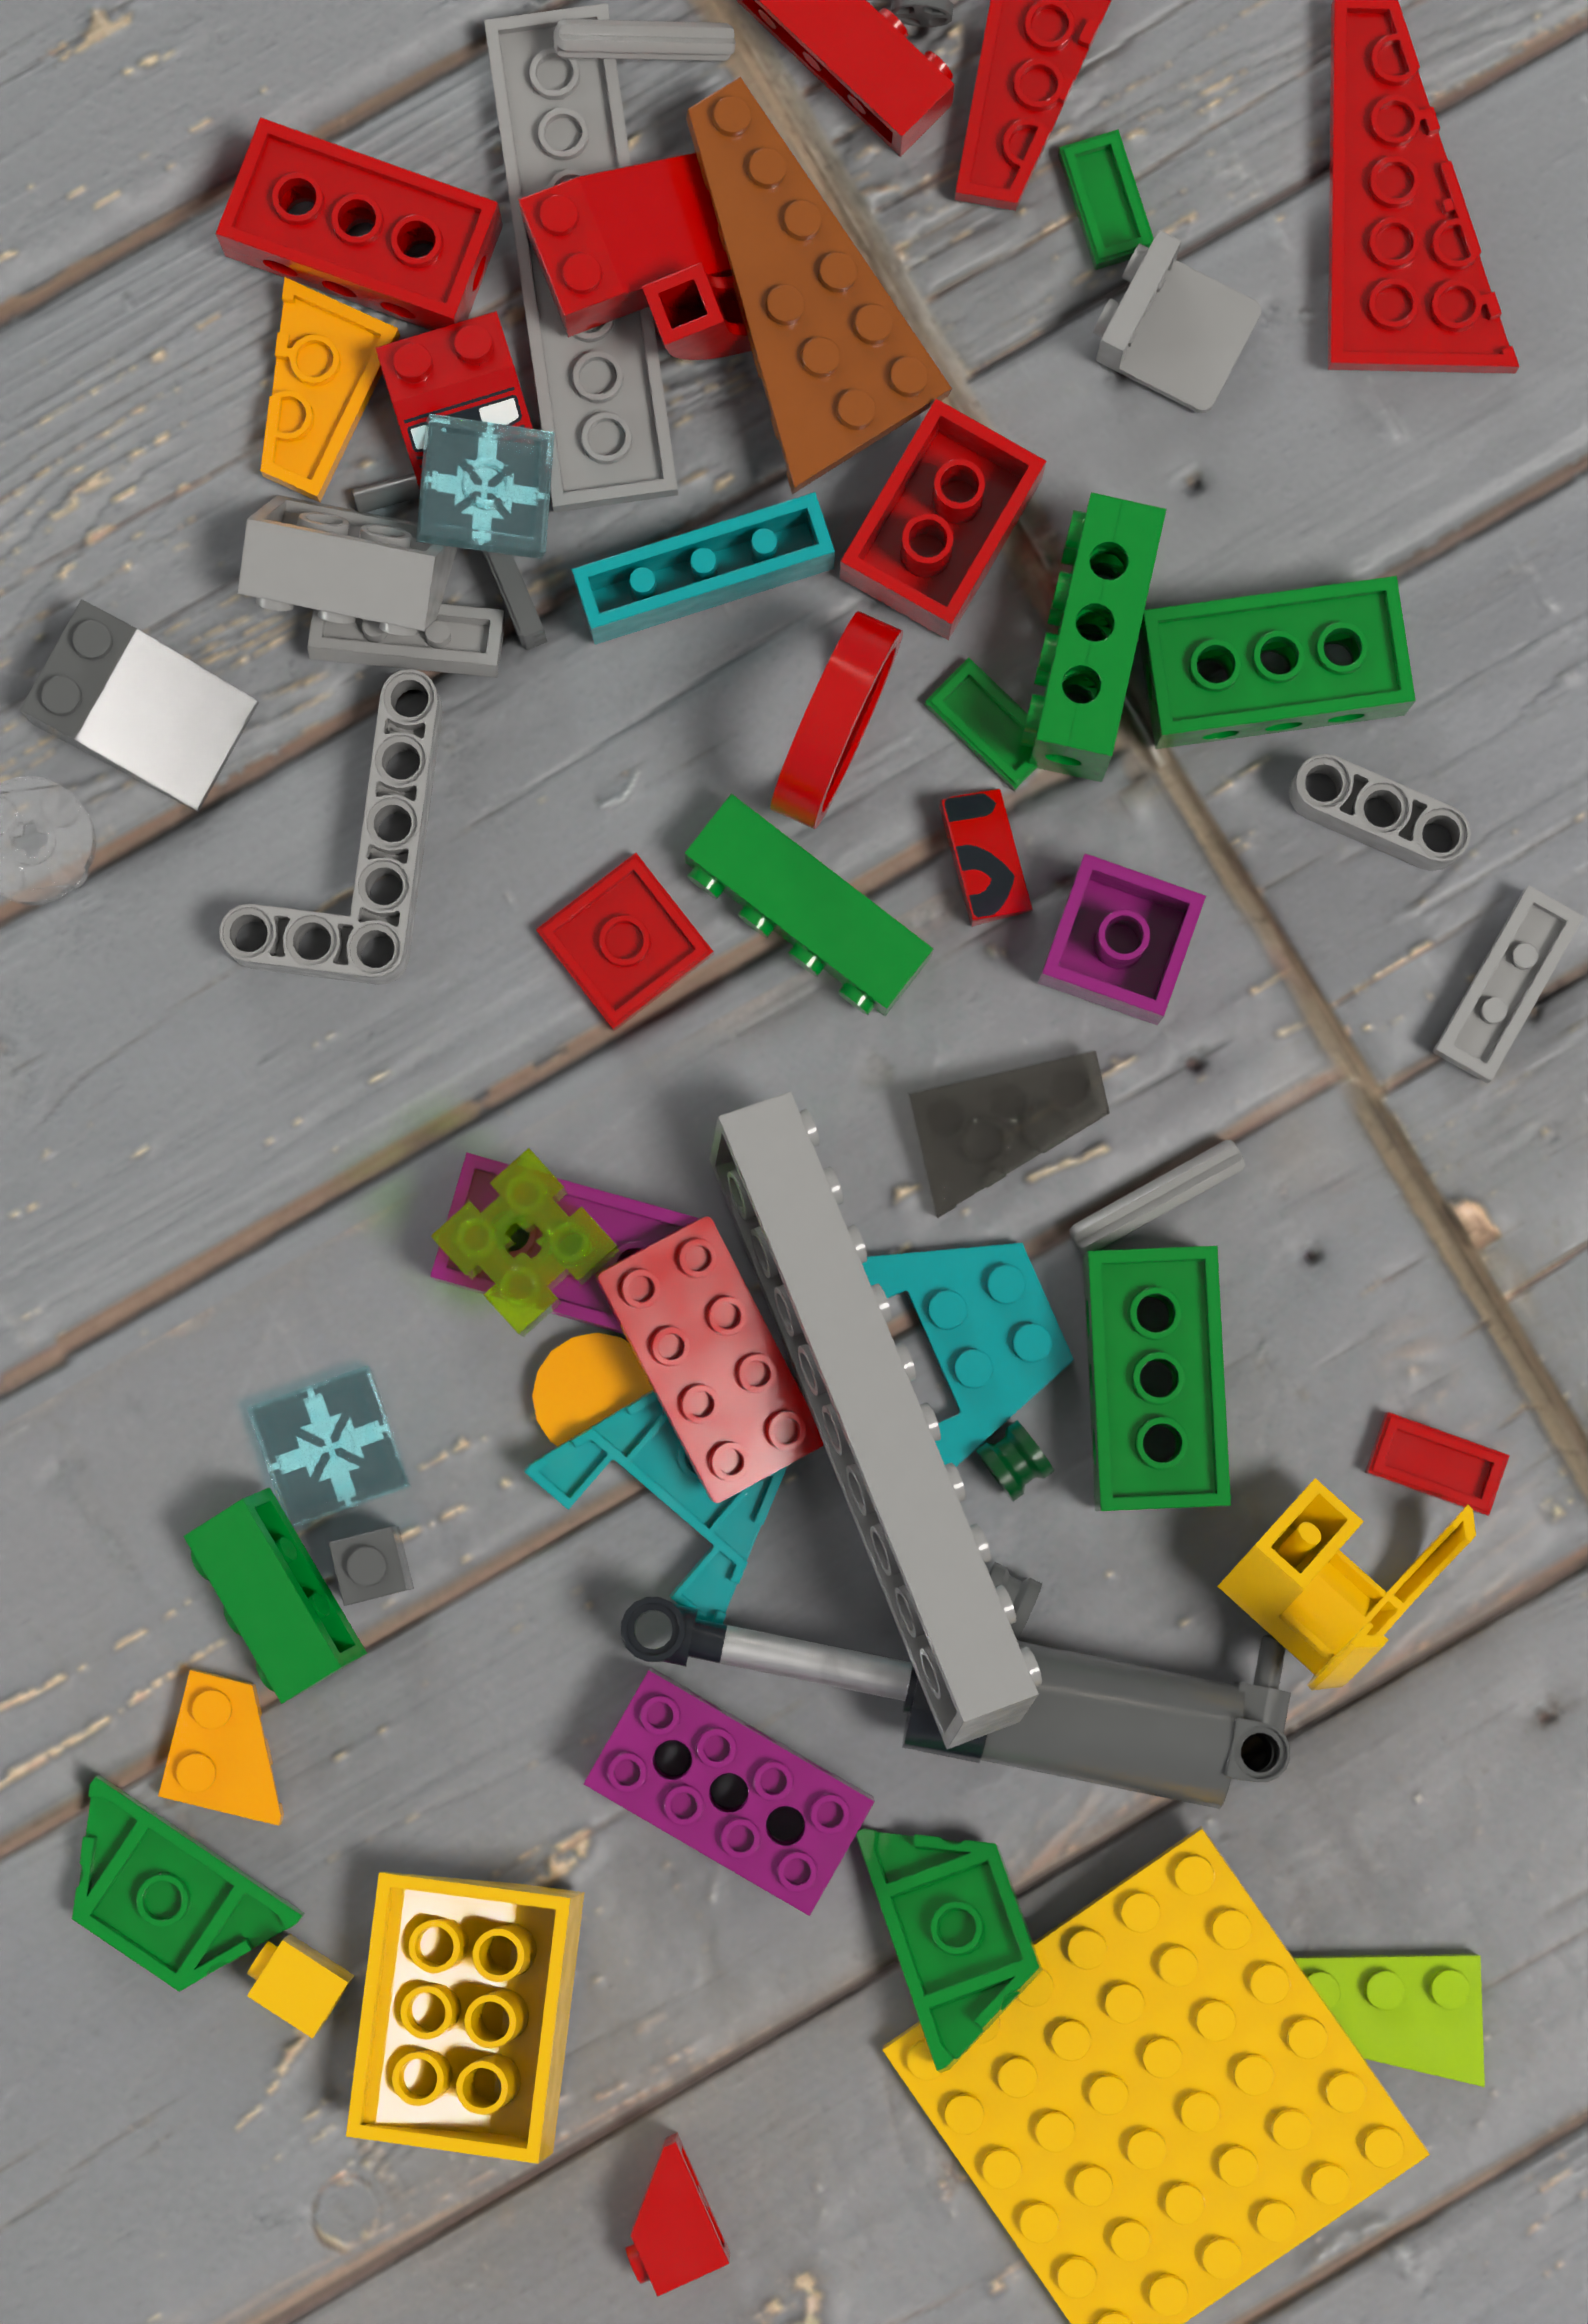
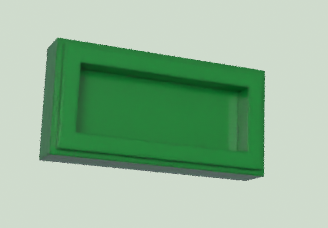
(1105, 198)
(984, 721)

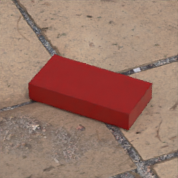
(1437, 1463)

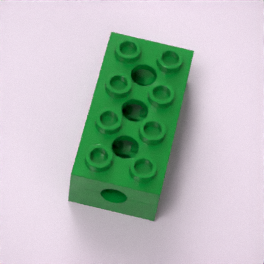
(1122, 543)
(1294, 624)
(1191, 1351)

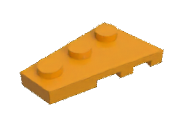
(319, 387)

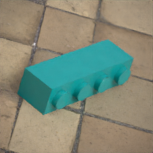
(704, 568)

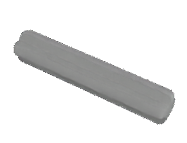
(643, 40)
(1157, 1197)

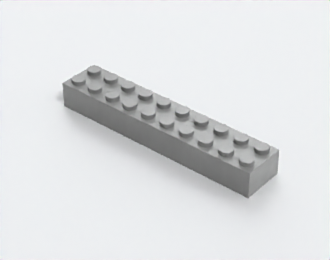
(873, 1422)

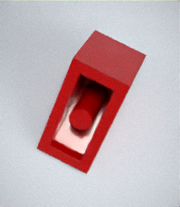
(675, 2225)

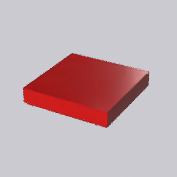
(625, 941)

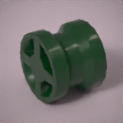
(1015, 1460)

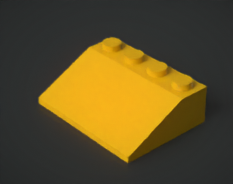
(465, 2015)

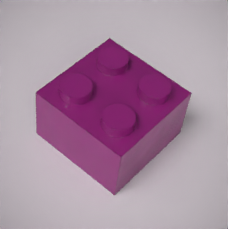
(1122, 939)

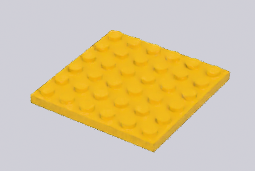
(1163, 2099)

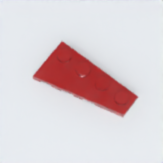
(1020, 89)

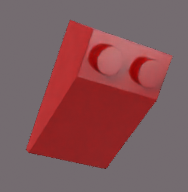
(618, 232)

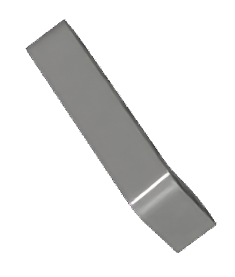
(375, 859)

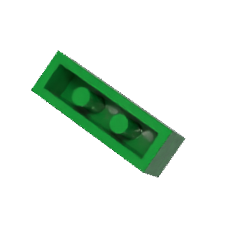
(274, 1595)

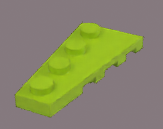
(1408, 2009)

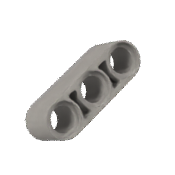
(1410, 809)

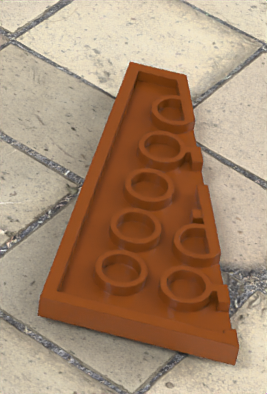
(816, 317)

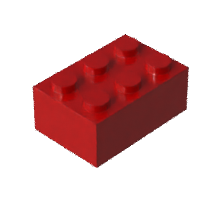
(942, 519)

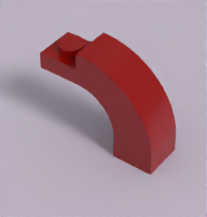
(697, 315)

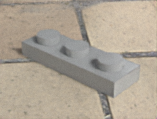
(457, 642)
(1508, 984)

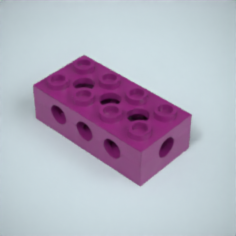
(624, 1220)
(738, 1835)

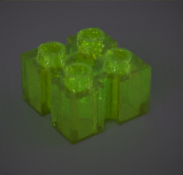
(527, 1202)

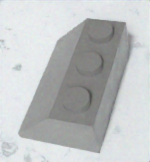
(343, 565)

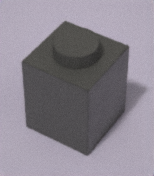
(371, 1565)

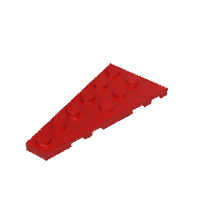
(1400, 234)

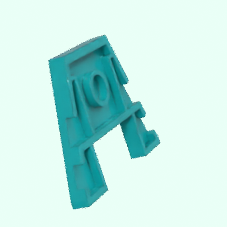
(985, 1330)
(649, 1450)

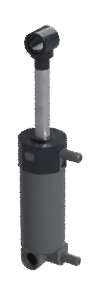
(1088, 1724)

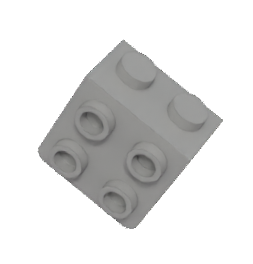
(1175, 327)

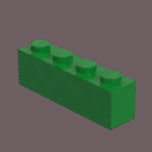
(807, 906)

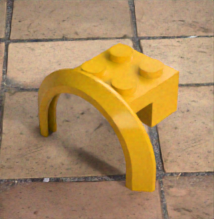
(1318, 1598)

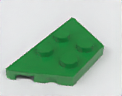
(167, 1894)
(952, 1932)

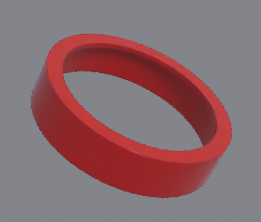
(836, 719)

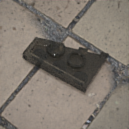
(1000, 1120)

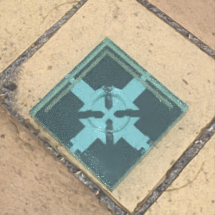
(485, 486)
(329, 1446)

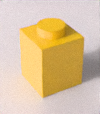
(297, 1983)

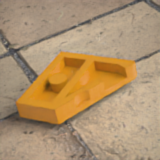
(221, 1751)

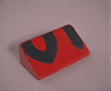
(985, 856)

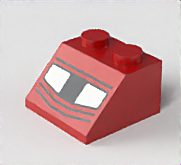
(452, 373)

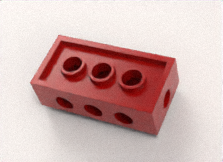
(349, 190)

